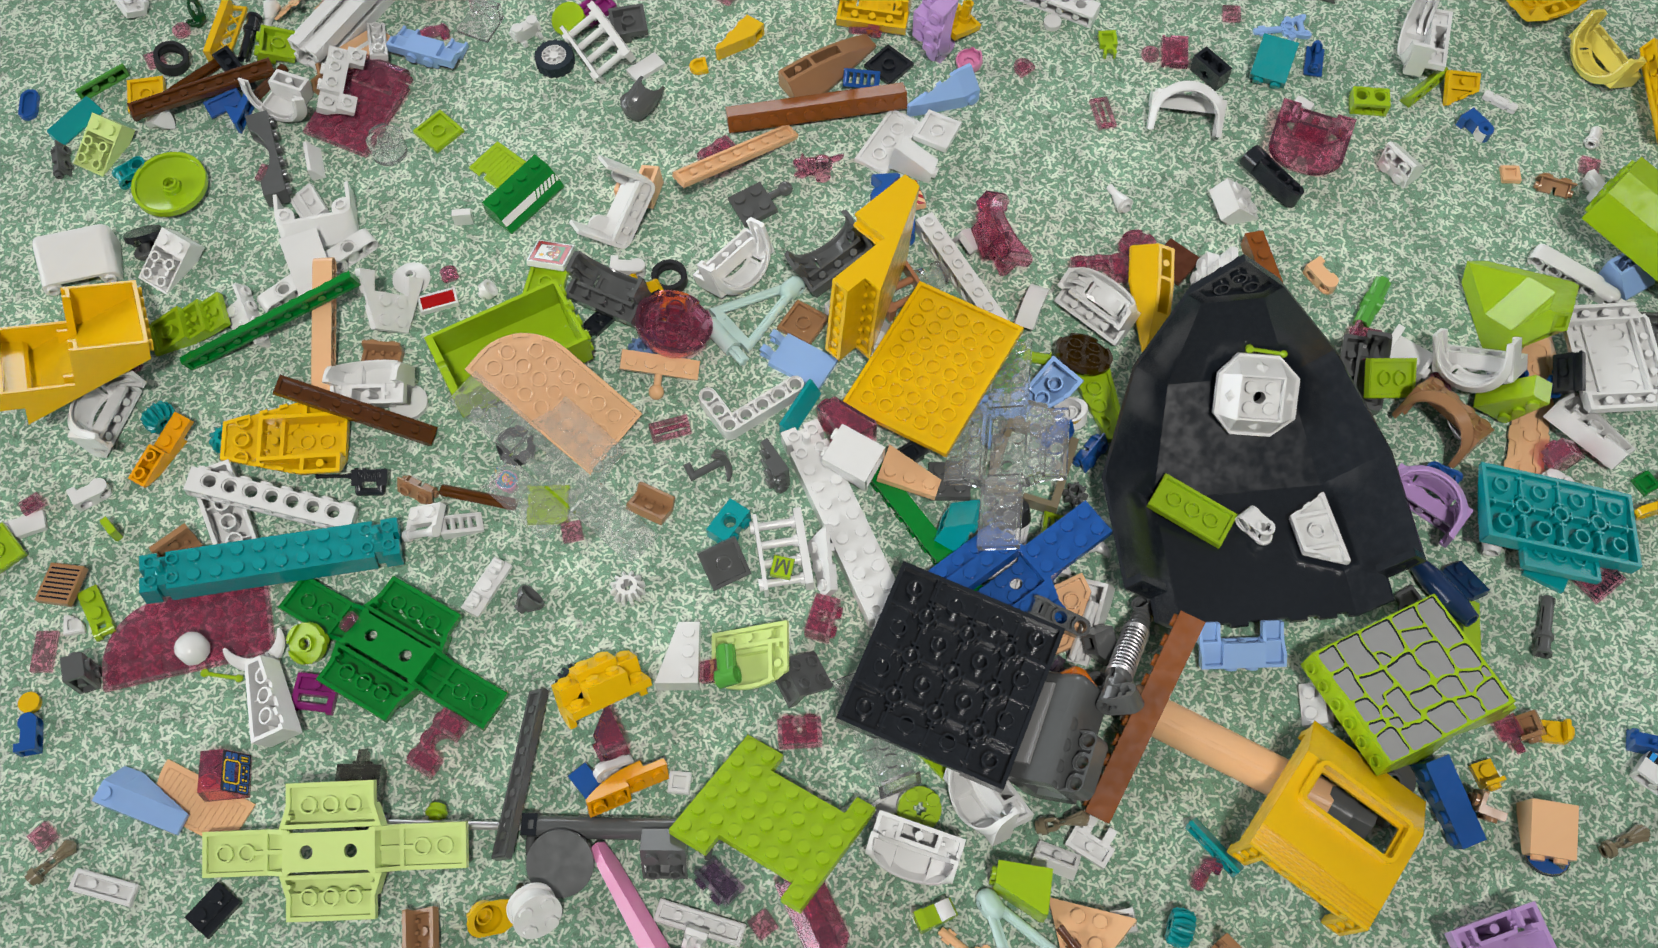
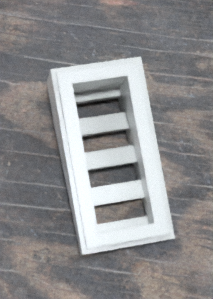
(454, 533)

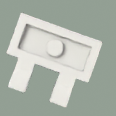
(1090, 846)

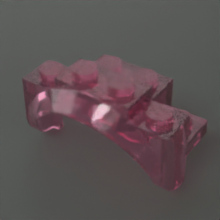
(996, 237)

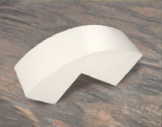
(1032, 306)

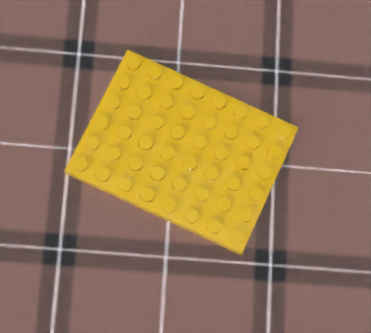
(933, 368)

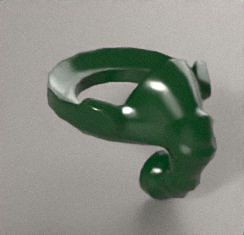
(199, 18)

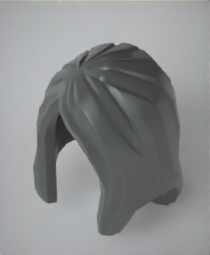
(639, 100)

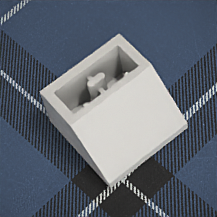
(1399, 165)
(1233, 202)

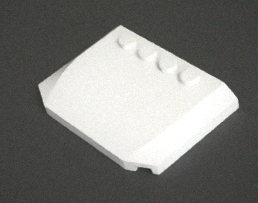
(1618, 357)

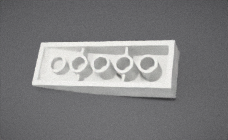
(224, 521)

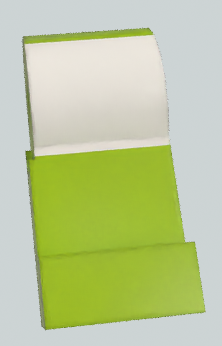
(934, 915)

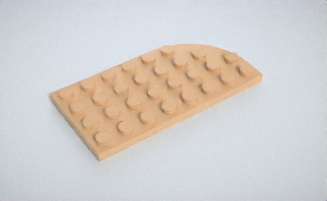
(540, 372)

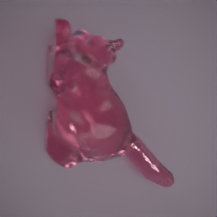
(818, 166)

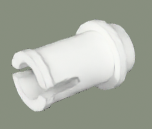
(1592, 140)

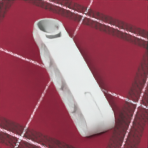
(1560, 266)

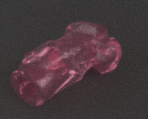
(436, 31)
(1202, 875)

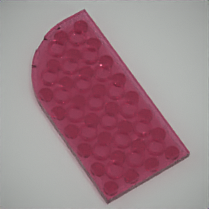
(145, 640)

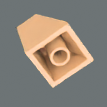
(1548, 830)

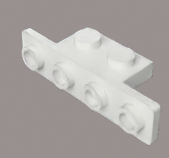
(245, 310)

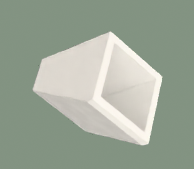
(853, 456)

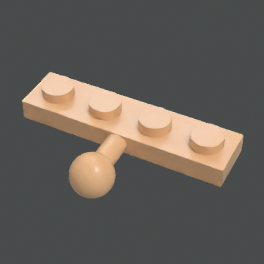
(659, 366)

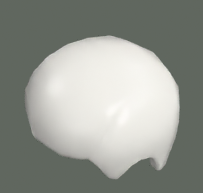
(192, 648)

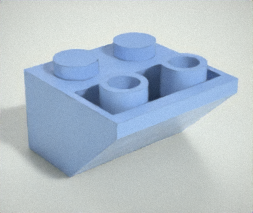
(1626, 276)

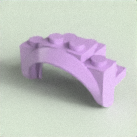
(933, 27)

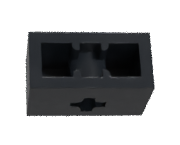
(1210, 68)

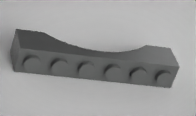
(275, 180)

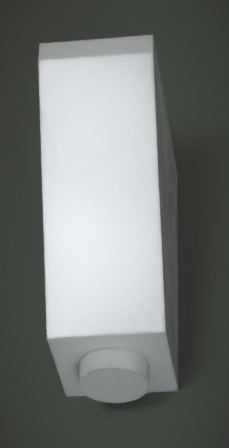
(913, 160)

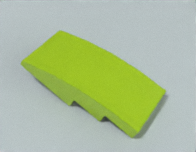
(189, 324)

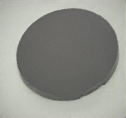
(561, 862)

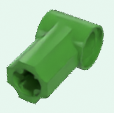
(727, 669)

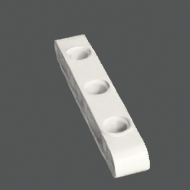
(345, 253)

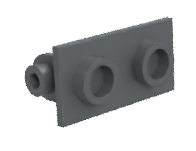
(61, 159)

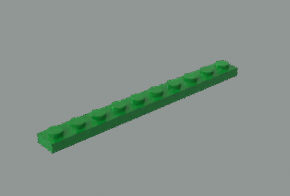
(270, 321)

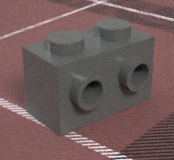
(80, 672)

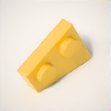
(1460, 85)

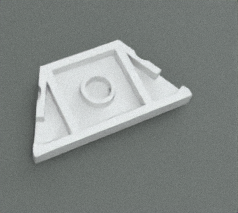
(1318, 532)

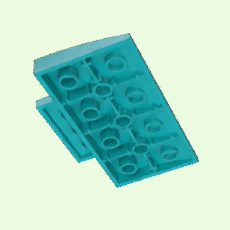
(1557, 523)

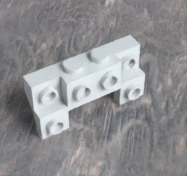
(331, 86)

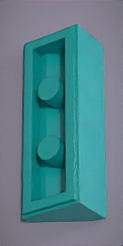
(74, 121)
(800, 407)
(1214, 847)

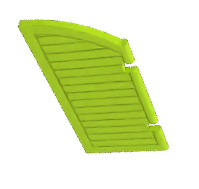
(497, 164)

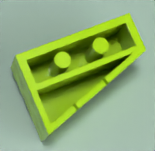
(1515, 398)

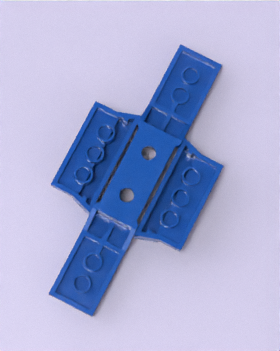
(1037, 561)

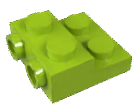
(274, 44)

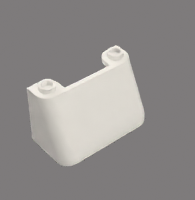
(77, 256)

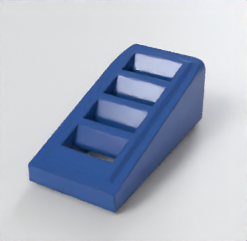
(847, 71)

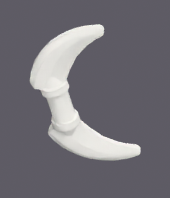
(275, 652)

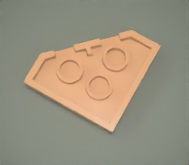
(1074, 595)

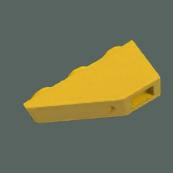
(743, 36)

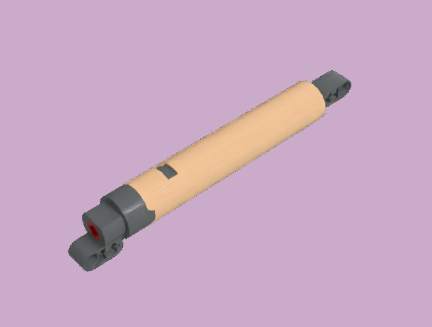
(1249, 761)

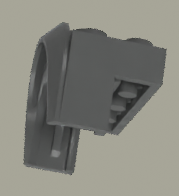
(831, 257)
(614, 293)
(1354, 349)

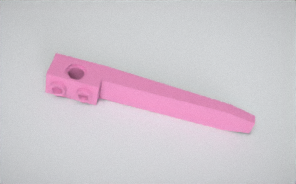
(627, 899)

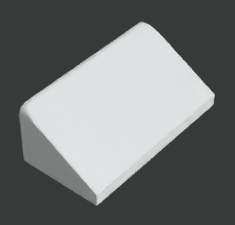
(314, 161)
(1060, 860)

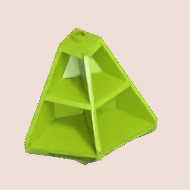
(1516, 303)

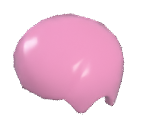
(970, 56)

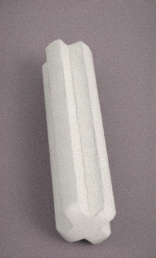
(1077, 647)

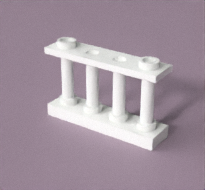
(613, 40)
(798, 539)

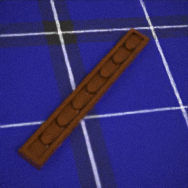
(200, 89)
(354, 410)

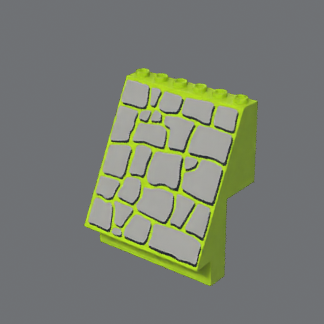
(1407, 685)

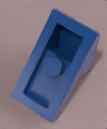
(238, 114)
(882, 182)

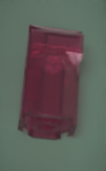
(819, 922)

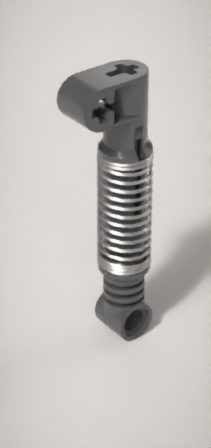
(1118, 693)

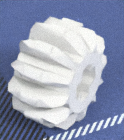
(619, 588)

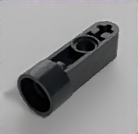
(1272, 176)

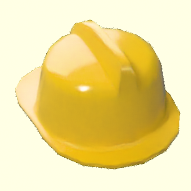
(488, 918)

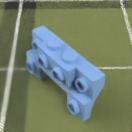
(425, 49)
(1243, 652)

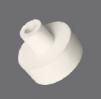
(487, 289)

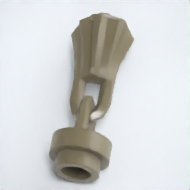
(1077, 819)
(1636, 835)
(65, 850)

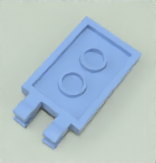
(798, 358)

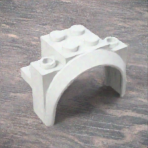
(1422, 45)

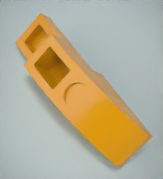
(160, 455)
(618, 788)

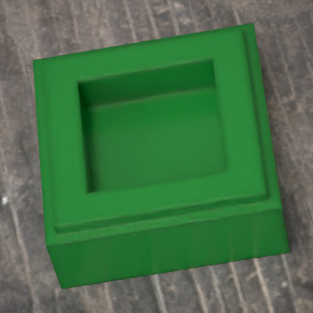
(1645, 483)

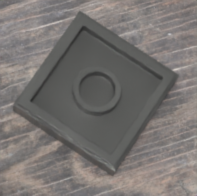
(724, 563)

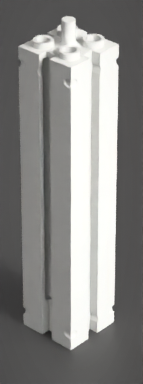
(334, 25)

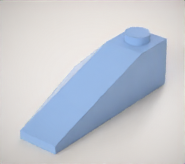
(953, 93)
(1054, 383)

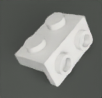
(133, 8)
(1314, 707)

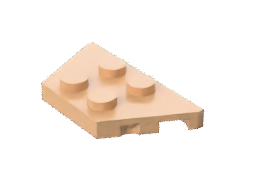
(1090, 925)

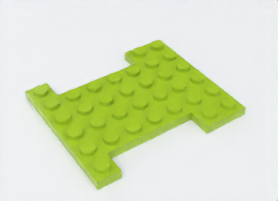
(771, 821)

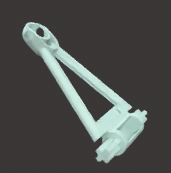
(730, 337)
(994, 910)

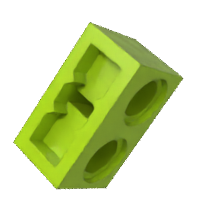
(1369, 101)

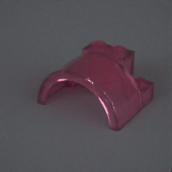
(1307, 146)

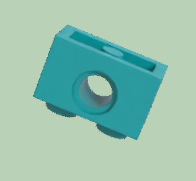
(730, 513)

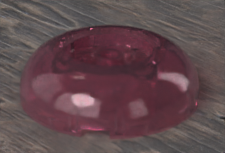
(675, 339)

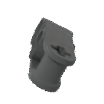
(1047, 609)

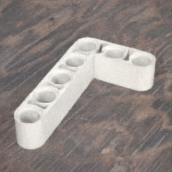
(751, 409)

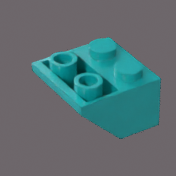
(957, 524)

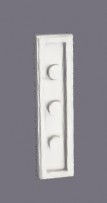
(720, 928)

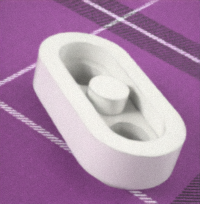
(607, 768)

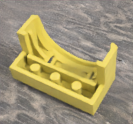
(1618, 69)

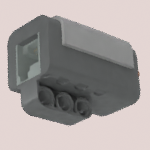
(1062, 745)

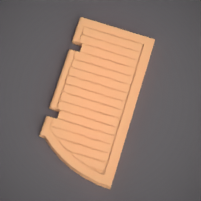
(222, 815)

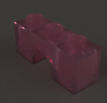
(1114, 266)
(445, 726)

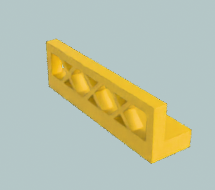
(220, 25)

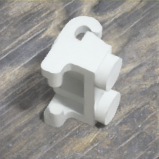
(525, 30)

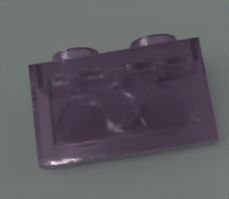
(718, 882)

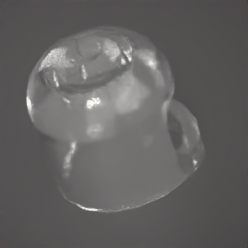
(938, 277)

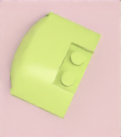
(760, 652)

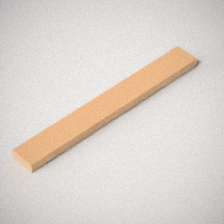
(734, 155)

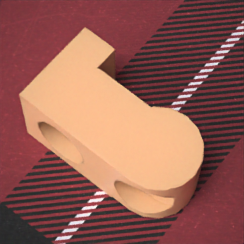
(1320, 276)

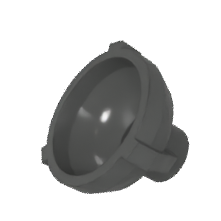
(528, 600)

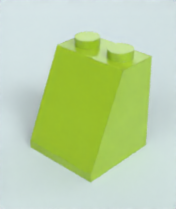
(1023, 886)

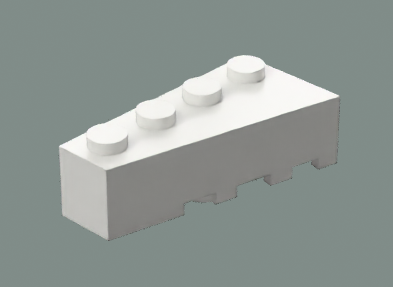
(1589, 431)
(269, 703)

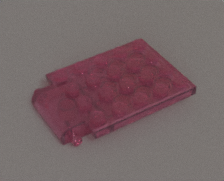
(379, 94)

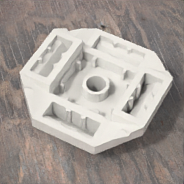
(1241, 380)

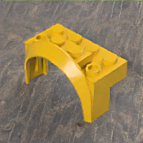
(875, 12)

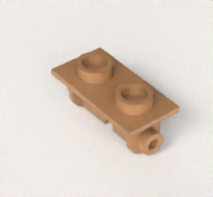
(1548, 181)
(411, 487)

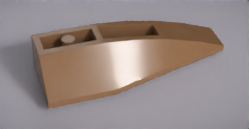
(824, 67)

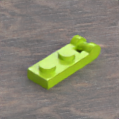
(96, 612)

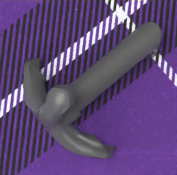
(721, 460)

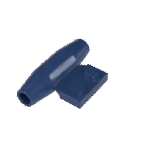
(1453, 588)

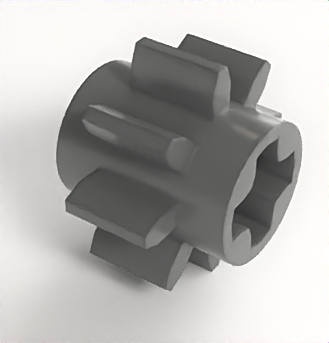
(1071, 498)

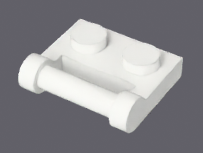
(424, 516)

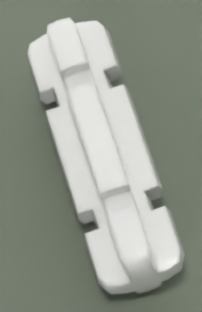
(1500, 102)

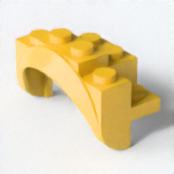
(602, 682)

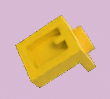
(1558, 732)
(1486, 775)

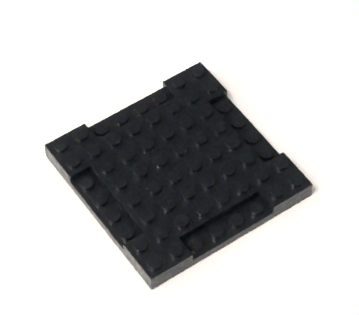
(951, 676)

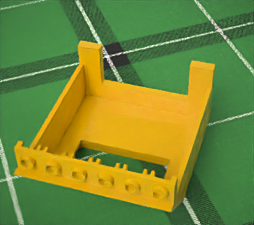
(1320, 851)

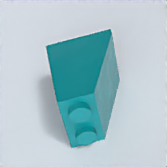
(1273, 61)

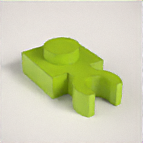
(1108, 41)

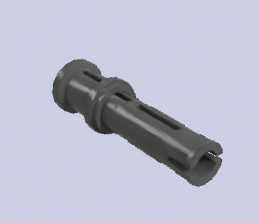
(1544, 635)

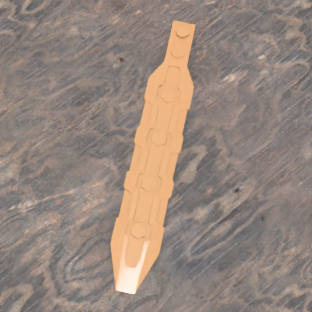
(1530, 432)

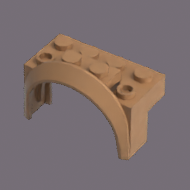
(1472, 427)

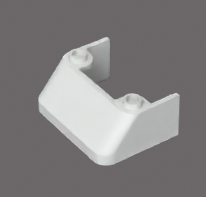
(626, 210)
(331, 226)

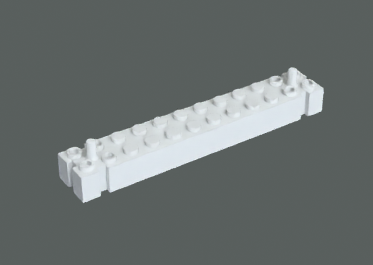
(836, 504)

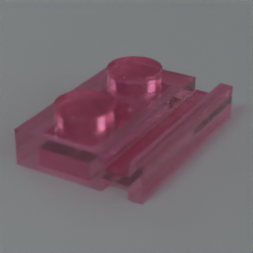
(1174, 51)

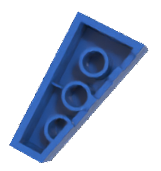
(1448, 800)

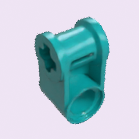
(128, 170)

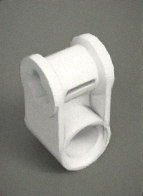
(1256, 524)

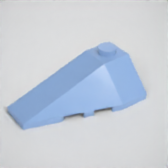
(141, 799)

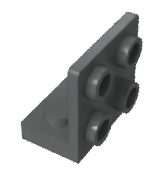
(804, 678)

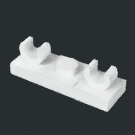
(486, 587)

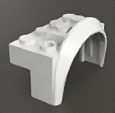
(1201, 100)
(745, 245)
(1106, 294)
(1500, 365)
(121, 399)

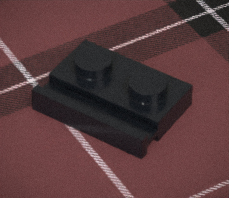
(1569, 372)
(213, 910)

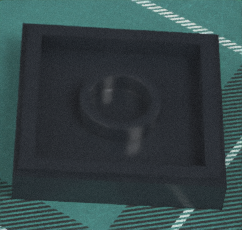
(890, 63)

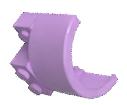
(1501, 930)

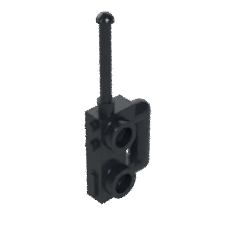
(359, 477)

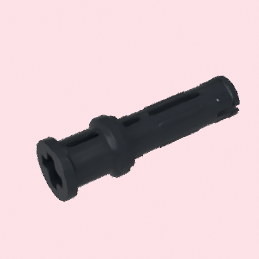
(249, 29)

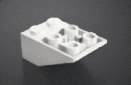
(170, 260)

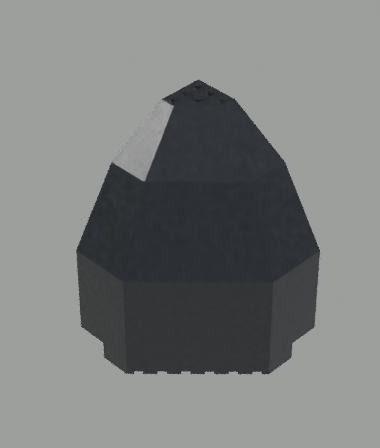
(1326, 449)

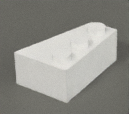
(682, 660)

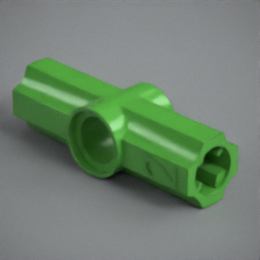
(1372, 301)

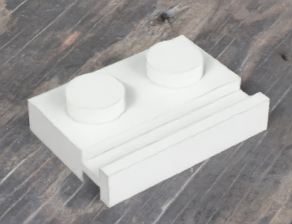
(308, 202)

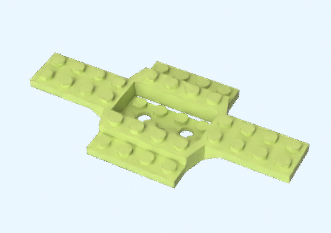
(334, 894)

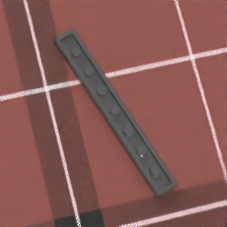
(520, 775)

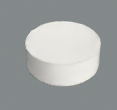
(1052, 22)

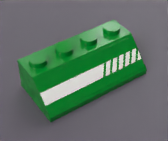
(522, 194)

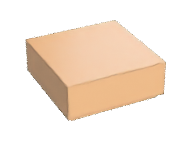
(1510, 174)

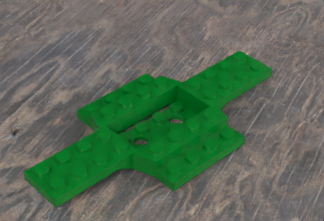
(403, 622)

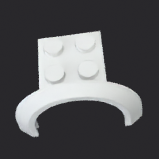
(287, 96)

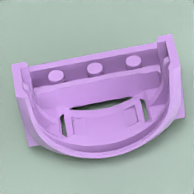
(1442, 516)

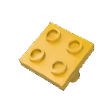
(964, 22)

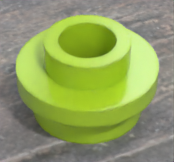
(436, 811)

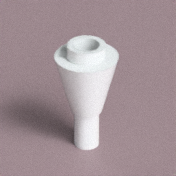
(271, 10)
(1121, 201)

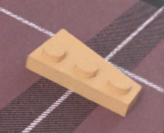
(907, 475)

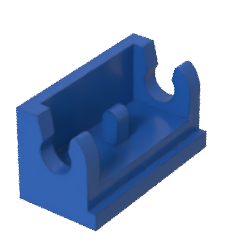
(1641, 742)

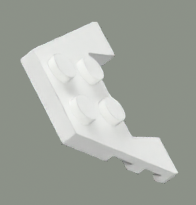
(388, 310)

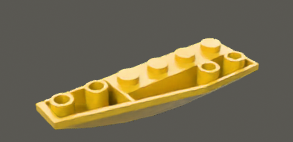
(1151, 287)

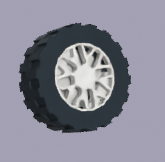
(554, 58)

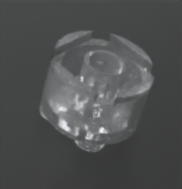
(386, 144)

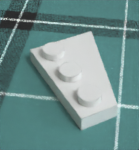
(821, 556)

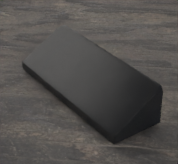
(228, 61)

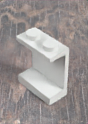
(1405, 348)

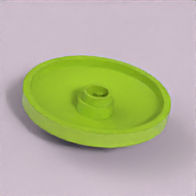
(169, 184)

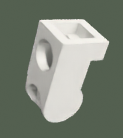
(628, 266)
(89, 495)

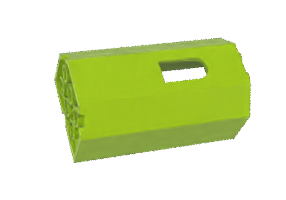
(1628, 213)
(537, 311)

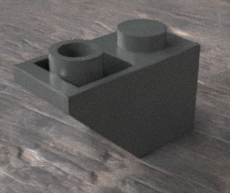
(1099, 643)

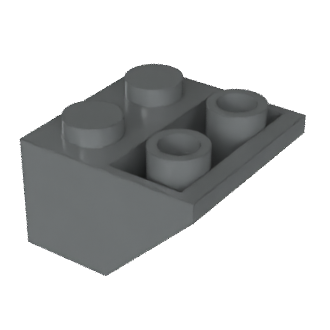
(663, 855)

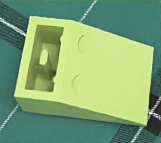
(102, 144)

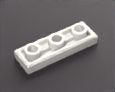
(377, 41)

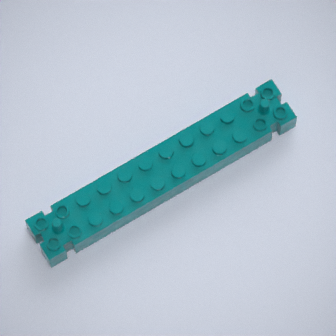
(270, 560)

